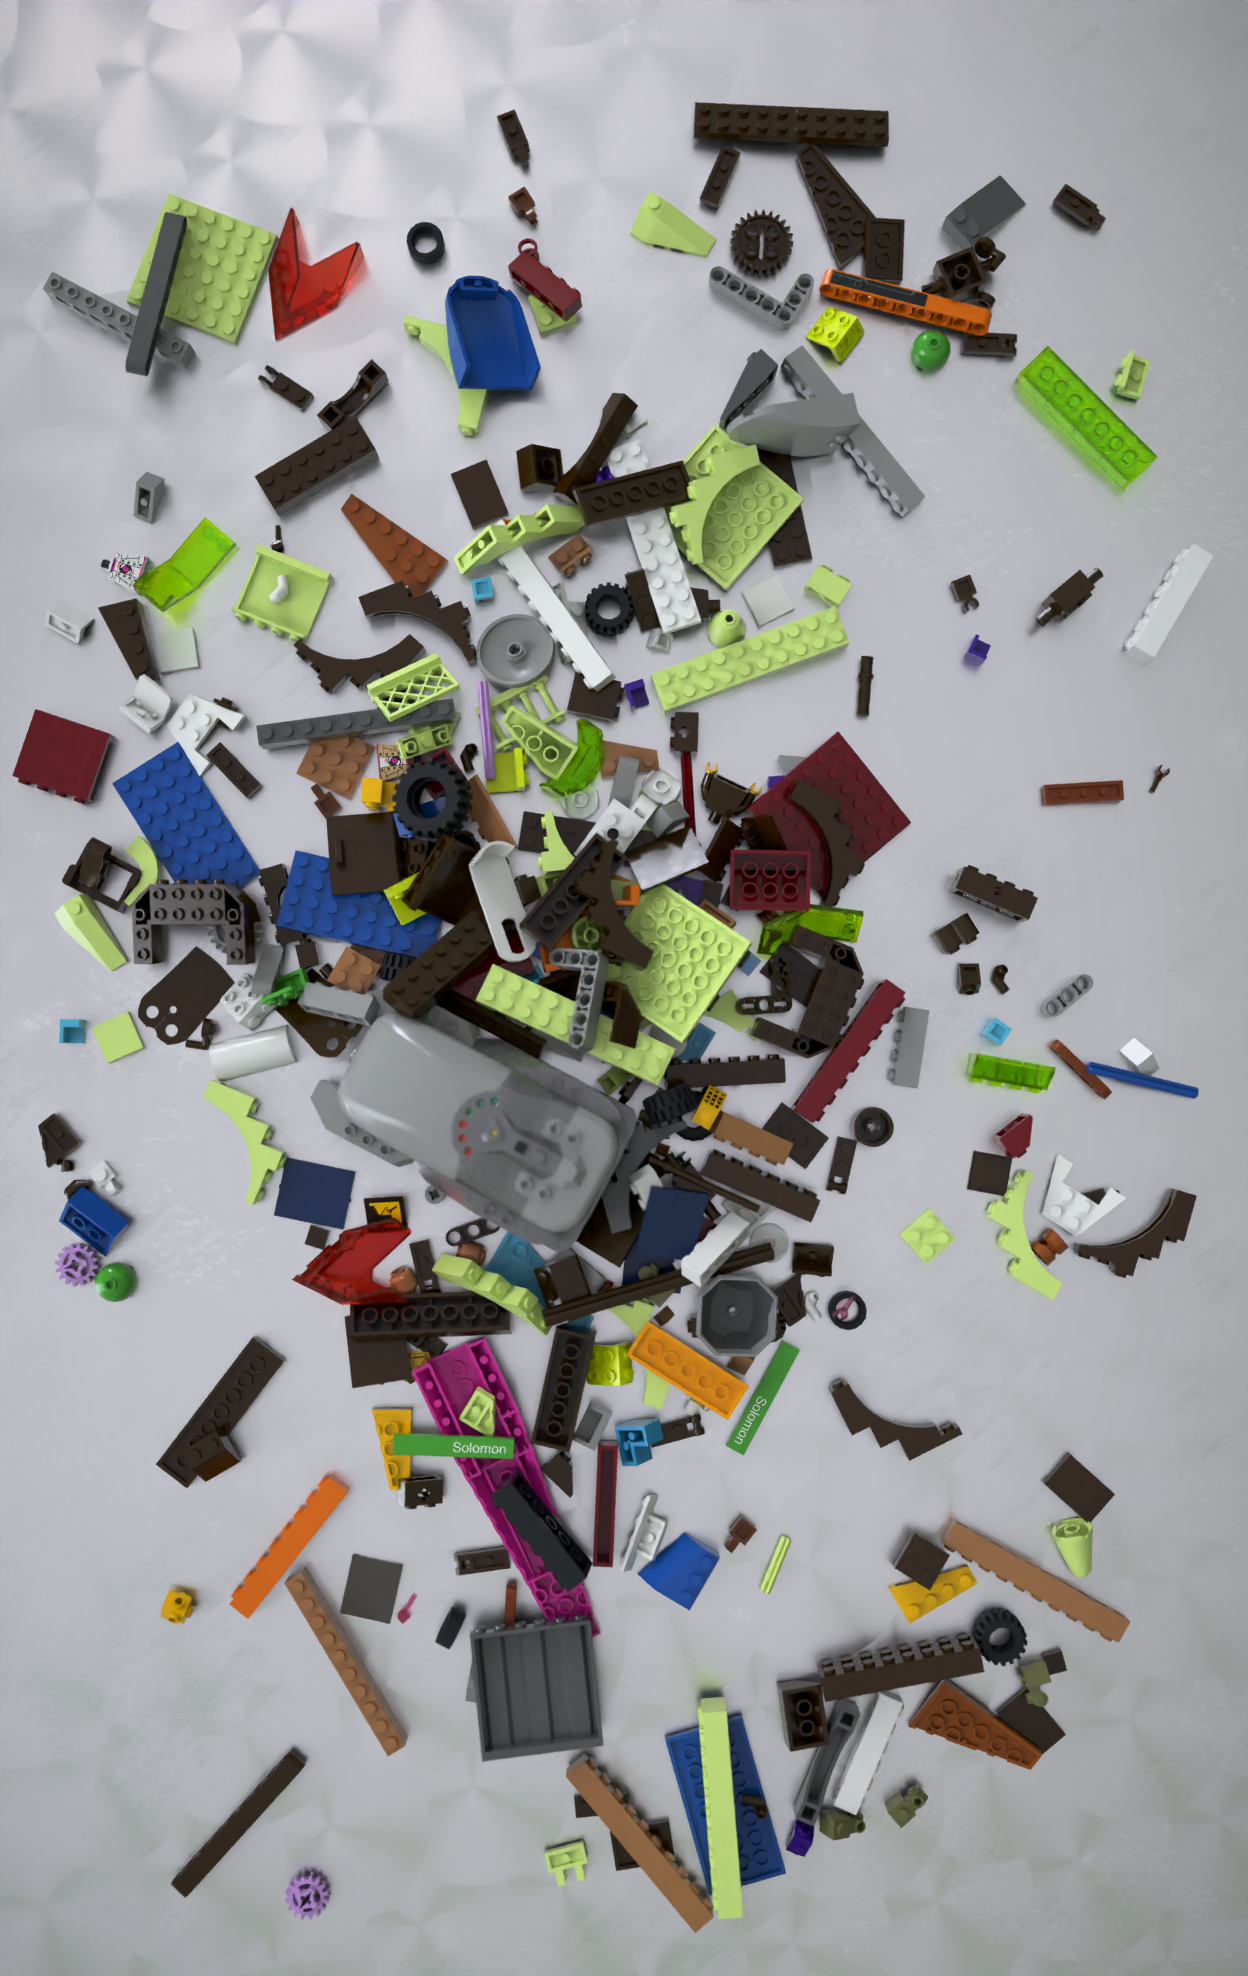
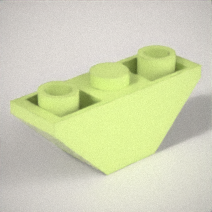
(424, 742)

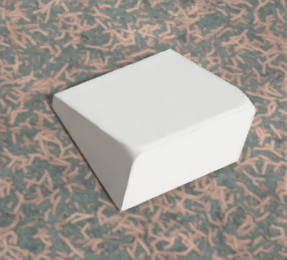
(659, 641)

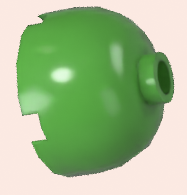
(930, 350)
(116, 1282)

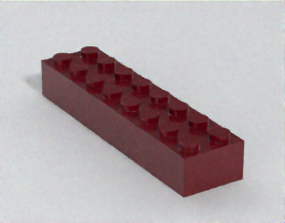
(844, 1056)

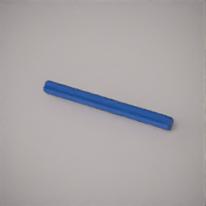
(1142, 1080)

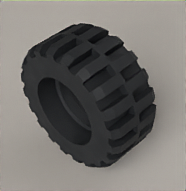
(409, 795)

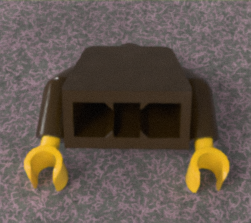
(725, 796)

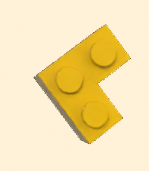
(378, 794)

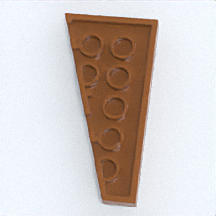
(395, 548)
(965, 1722)

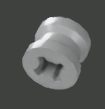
(436, 1193)

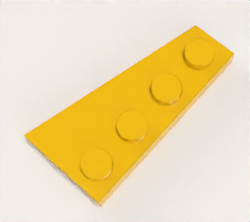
(387, 1423)
(917, 1600)

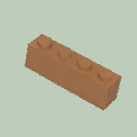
(751, 1137)

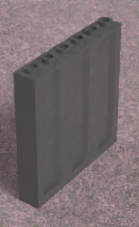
(536, 1688)

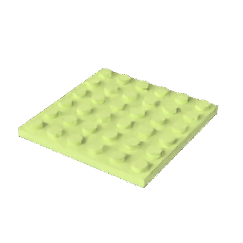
(215, 271)
(741, 514)
(688, 964)

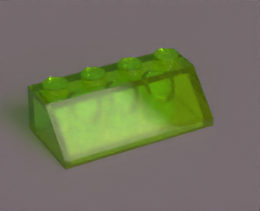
(1009, 1071)

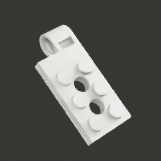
(623, 819)

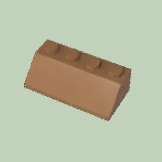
(487, 816)

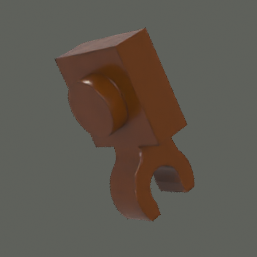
(523, 203)
(326, 802)
(740, 1532)

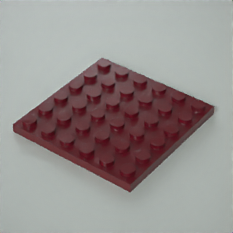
(864, 806)

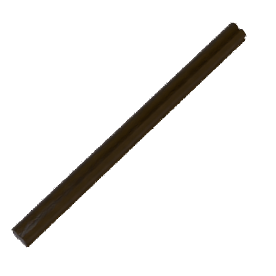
(649, 1287)

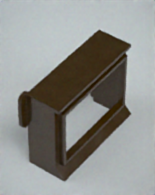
(72, 875)

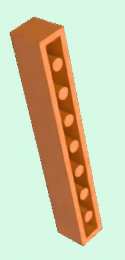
(290, 1545)

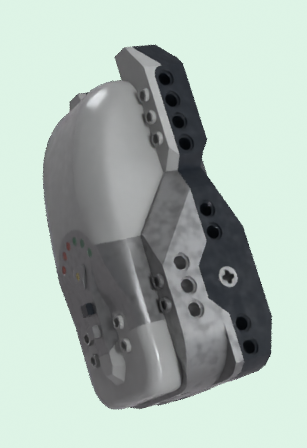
(480, 1122)

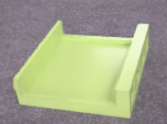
(298, 610)

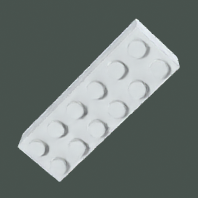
(1168, 604)

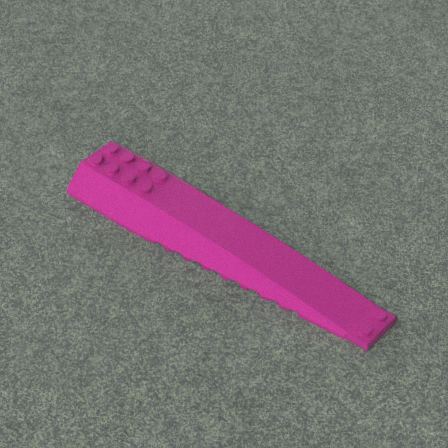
(447, 1387)

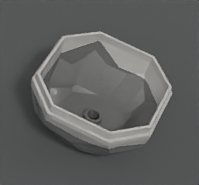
(748, 1328)

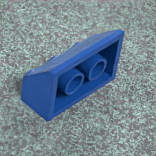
(93, 1221)

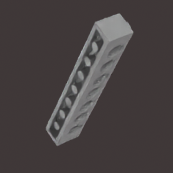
(114, 317)

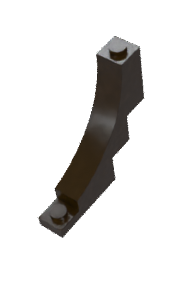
(913, 1438)

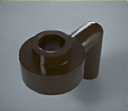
(986, 248)
(208, 1029)

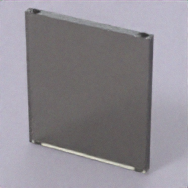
(371, 1588)

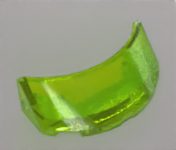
(584, 763)

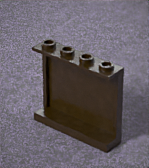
(445, 882)

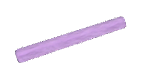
(486, 729)

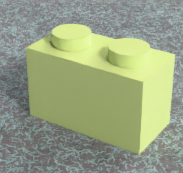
(828, 586)

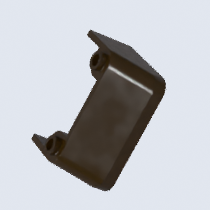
(627, 1014)

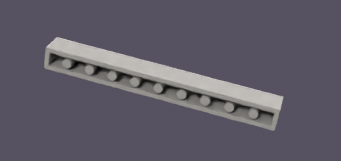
(862, 443)

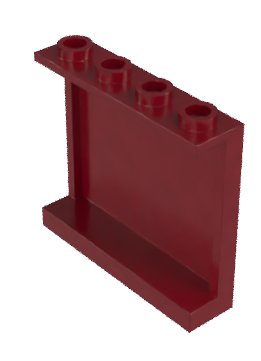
(62, 756)

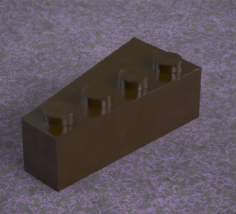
(131, 633)

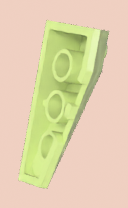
(666, 226)
(543, 744)
(85, 924)

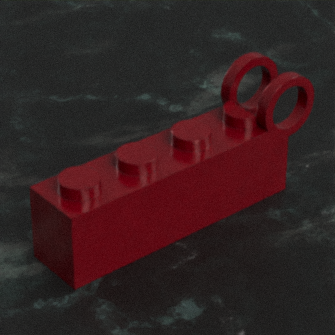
(543, 283)

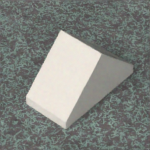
(1139, 1057)

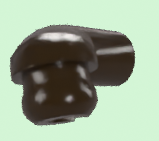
(467, 755)
(998, 978)
(75, 1185)
(758, 1804)

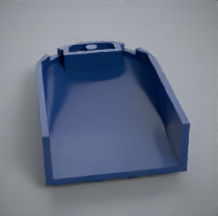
(489, 337)

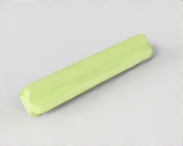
(775, 1564)

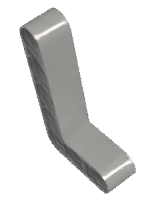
(763, 299)
(586, 991)

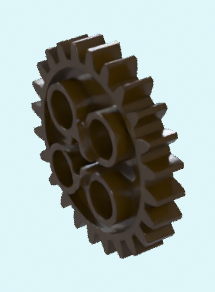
(743, 241)

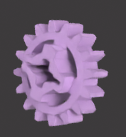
(75, 1257)
(314, 1902)

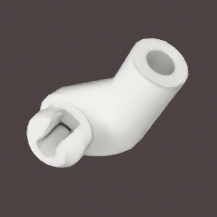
(810, 1305)

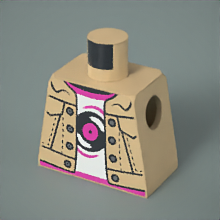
(391, 763)

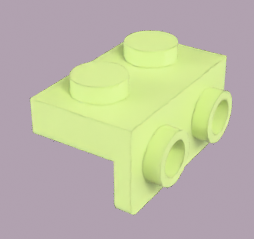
(1133, 376)

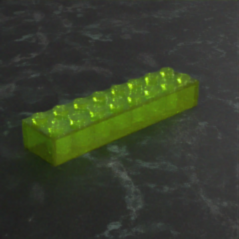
(1085, 418)

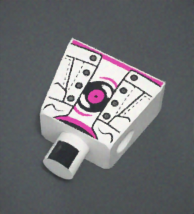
(126, 569)

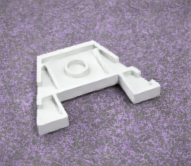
(194, 723)
(1071, 1208)

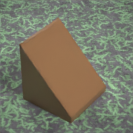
(662, 1149)
(664, 1316)

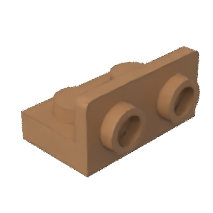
(571, 555)

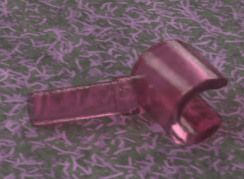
(843, 1311)
(403, 1615)

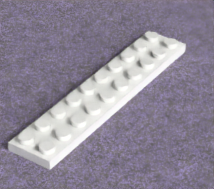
(657, 549)

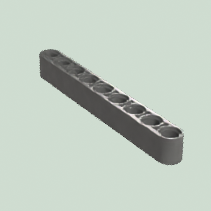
(156, 294)

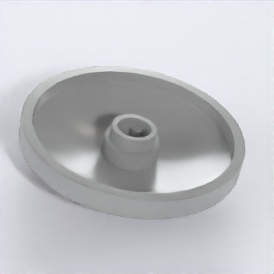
(515, 651)

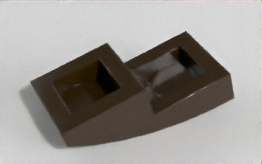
(433, 1345)

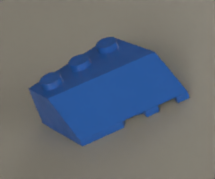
(681, 1569)

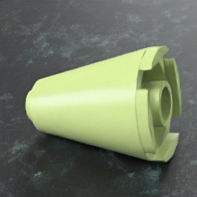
(726, 628)
(1075, 1543)

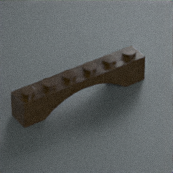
(613, 421)

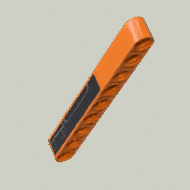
(905, 302)

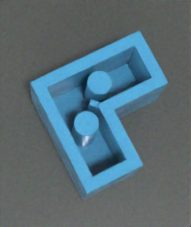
(635, 1440)

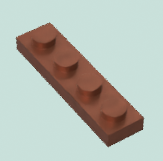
(1083, 792)

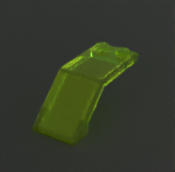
(186, 568)
(825, 920)

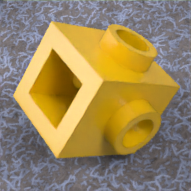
(177, 1607)

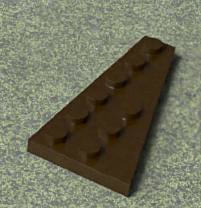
(836, 202)

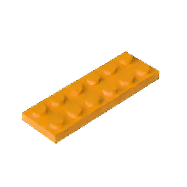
(687, 1370)

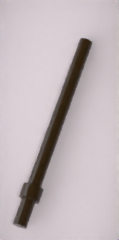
(668, 1167)

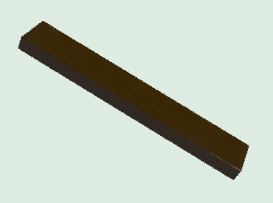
(493, 1023)

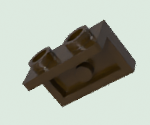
(812, 1259)

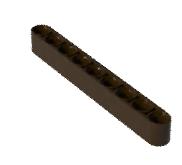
(238, 1823)

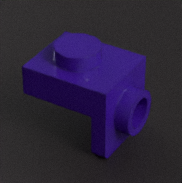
(801, 1838)

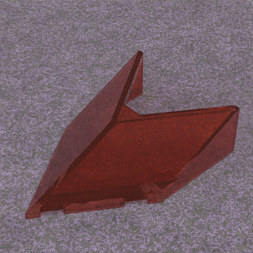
(306, 291)
(346, 1267)

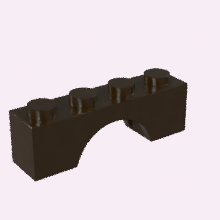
(367, 384)
(275, 882)

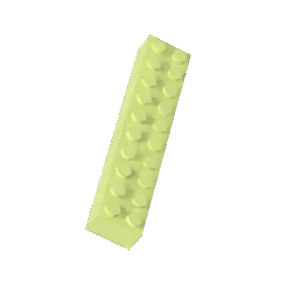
(750, 660)
(553, 1016)
(720, 1808)

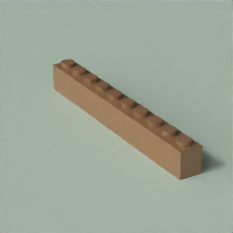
(1034, 1580)
(346, 1661)
(640, 1843)

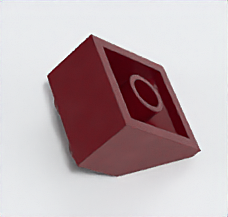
(1015, 1136)

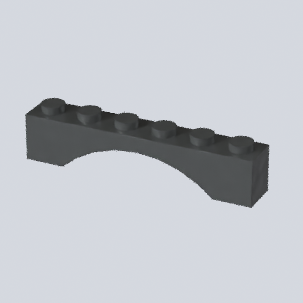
(815, 1785)

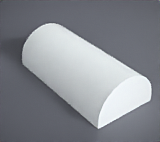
(252, 1053)

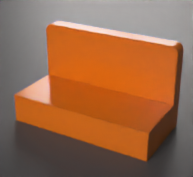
(630, 896)

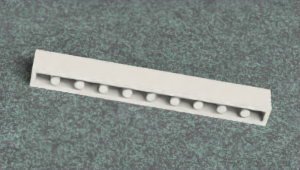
(557, 617)

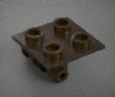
(762, 833)

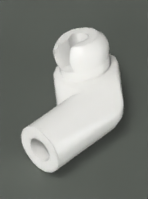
(282, 591)

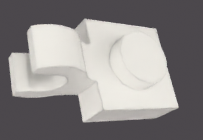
(103, 1176)

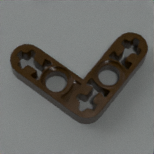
(777, 994)

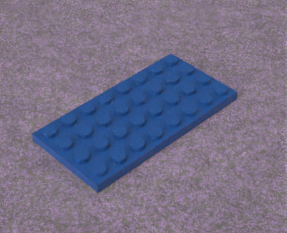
(185, 821)
(351, 919)
(756, 1838)

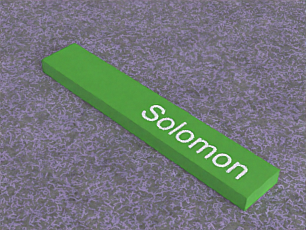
(762, 1397)
(453, 1445)

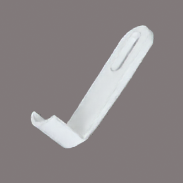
(499, 897)

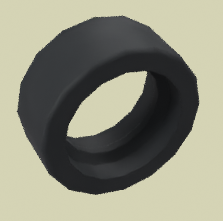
(421, 228)
(852, 1324)
(450, 1628)

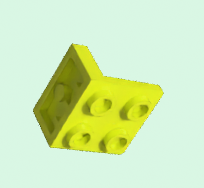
(836, 331)
(395, 894)

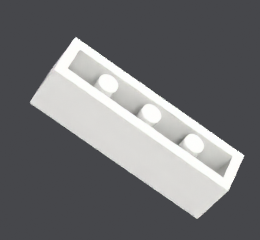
(715, 1248)

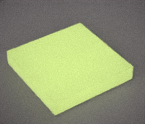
(118, 1037)

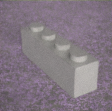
(339, 1003)
(909, 1047)

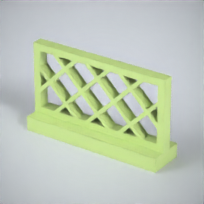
(407, 679)

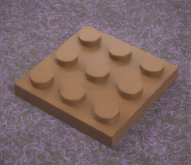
(336, 764)

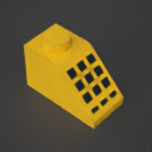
(709, 1107)

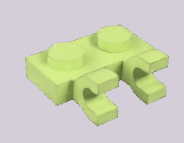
(567, 1857)

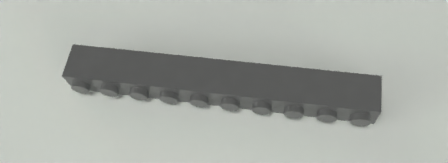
(353, 725)

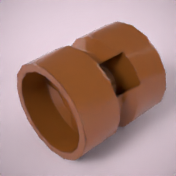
(1049, 1247)

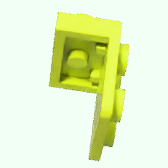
(509, 772)
(610, 1365)

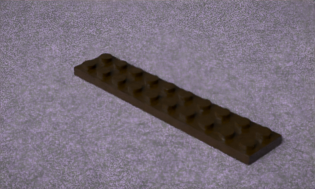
(791, 124)

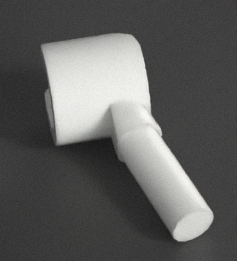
(628, 430)

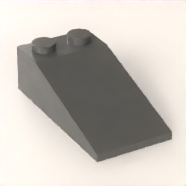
(982, 213)
(755, 378)

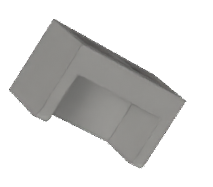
(592, 1425)

